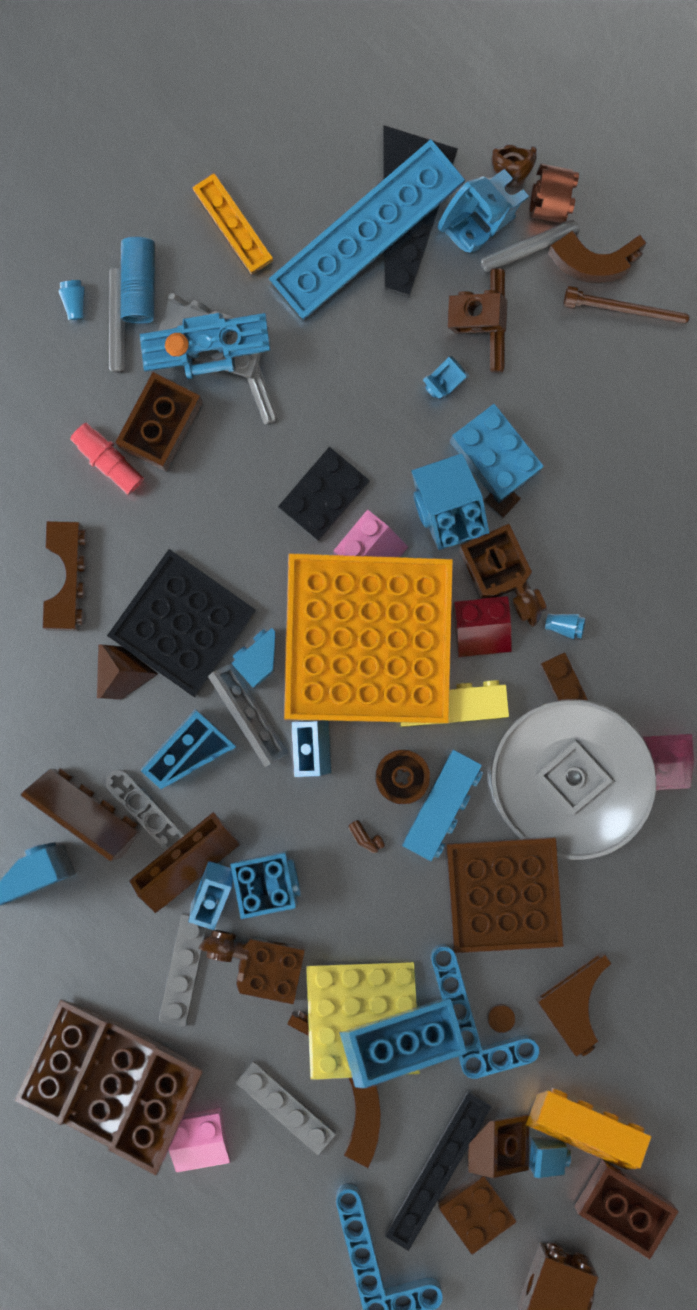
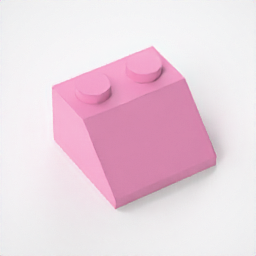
(371, 538)
(200, 1141)

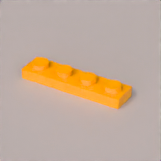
(232, 224)

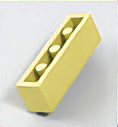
(474, 703)

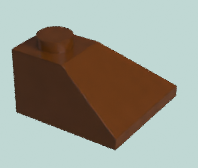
(500, 1148)

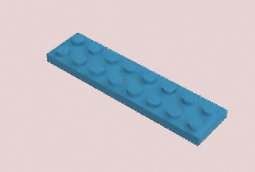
(367, 229)

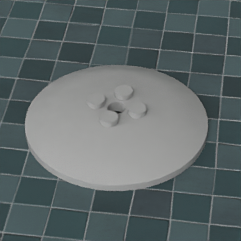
(583, 816)

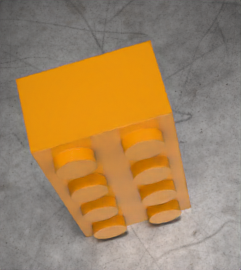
(588, 1129)

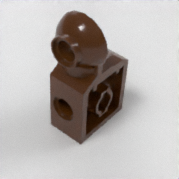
(499, 568)
(265, 966)

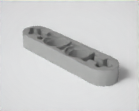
(143, 813)

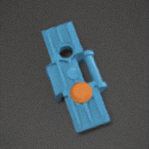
(200, 334)

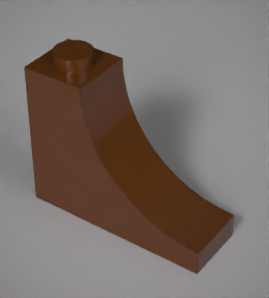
(568, 1005)

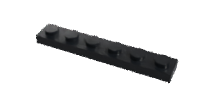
(438, 1170)

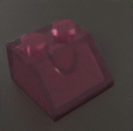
(672, 760)

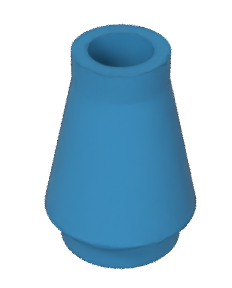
(73, 298)
(566, 624)

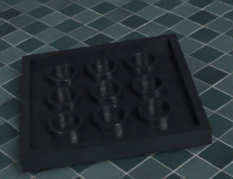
(181, 623)

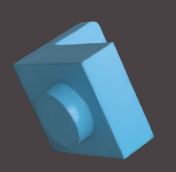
(445, 378)

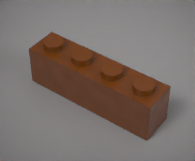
(183, 862)

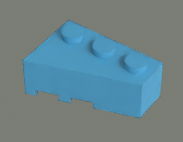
(186, 749)

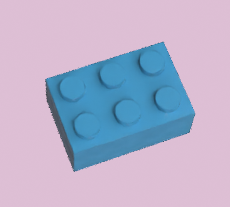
(496, 453)

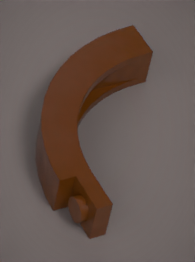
(366, 1125)

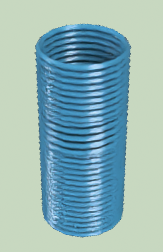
(136, 275)

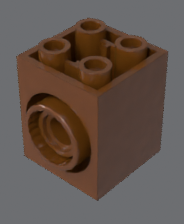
(558, 1281)

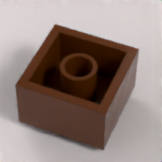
(476, 1212)

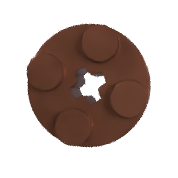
(552, 193)

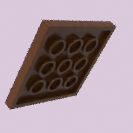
(505, 895)

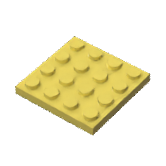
(347, 998)

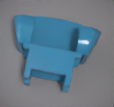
(489, 202)

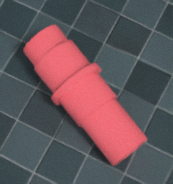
(106, 458)

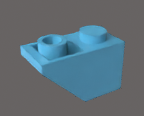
(259, 659)

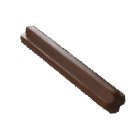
(497, 339)

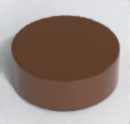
(501, 1018)

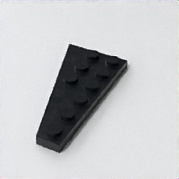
(406, 254)

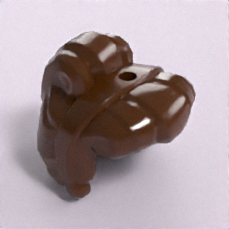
(515, 161)

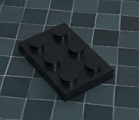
(323, 494)

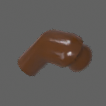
(363, 838)

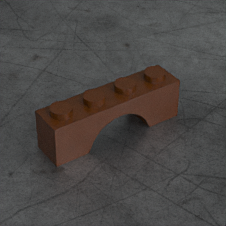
(63, 609)

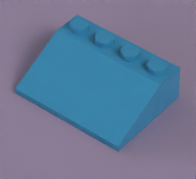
(38, 869)

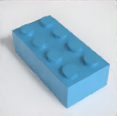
(402, 1043)

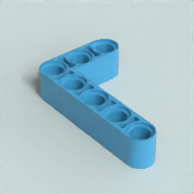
(467, 1023)
(369, 1266)

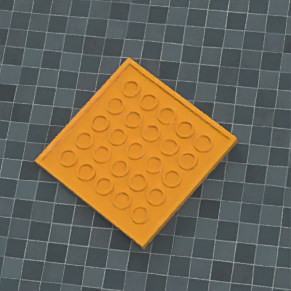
(368, 638)

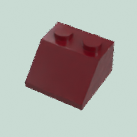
(482, 626)

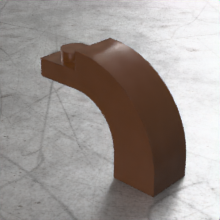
(592, 267)

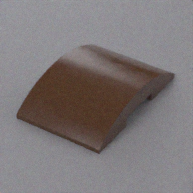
(110, 1084)

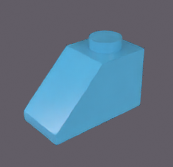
(548, 1157)

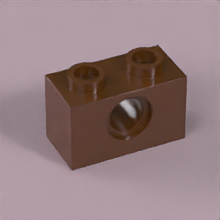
(491, 319)

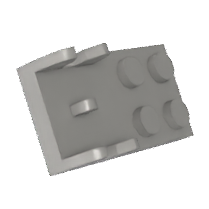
(179, 309)

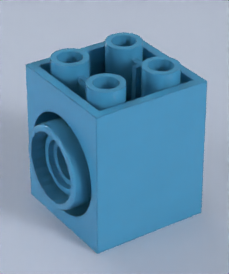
(449, 501)
(265, 884)

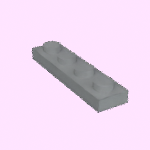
(248, 714)
(182, 973)
(285, 1107)

